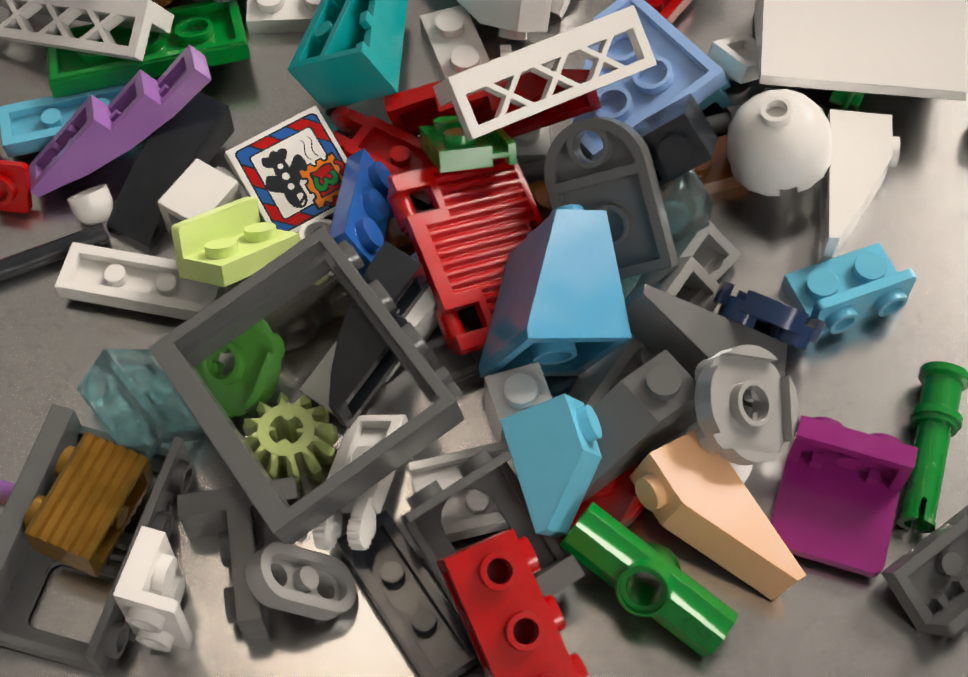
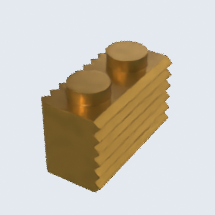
(88, 503)

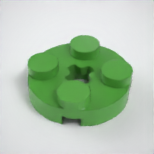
(255, 371)

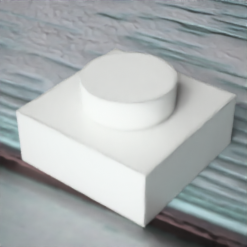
(736, 57)

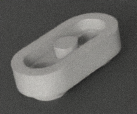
(300, 581)

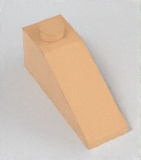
(713, 511)

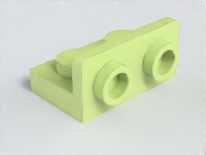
(228, 243)

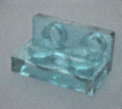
(137, 401)

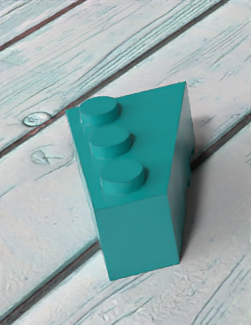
(351, 51)

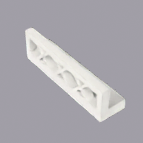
(105, 14)
(534, 58)

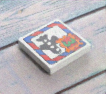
(291, 170)

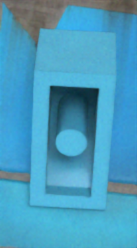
(554, 459)

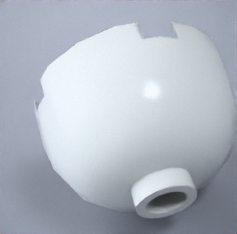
(779, 142)

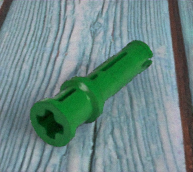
(935, 422)

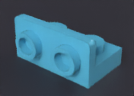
(849, 288)

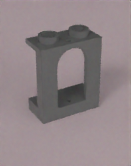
(501, 485)

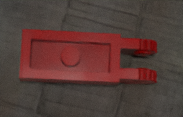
(383, 142)

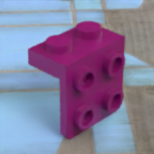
(841, 494)

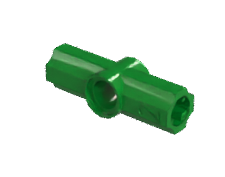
(677, 604)

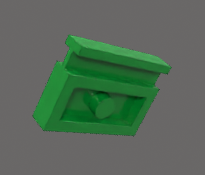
(451, 151)

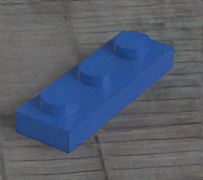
(362, 207)

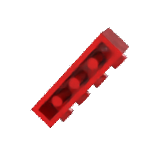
(505, 610)

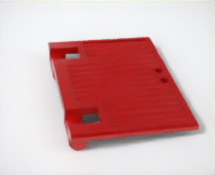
(465, 238)

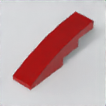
(420, 105)

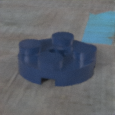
(785, 321)

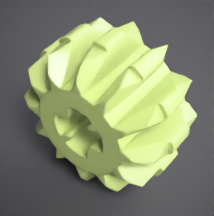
(297, 424)

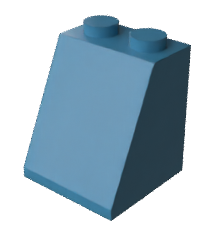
(559, 298)

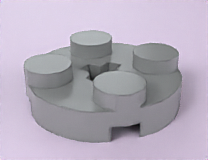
(720, 410)

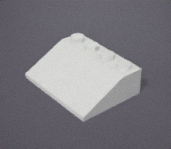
(864, 46)

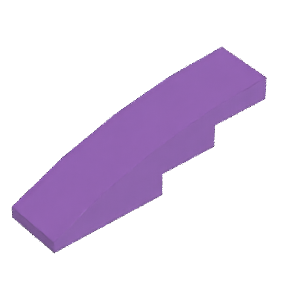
(104, 131)

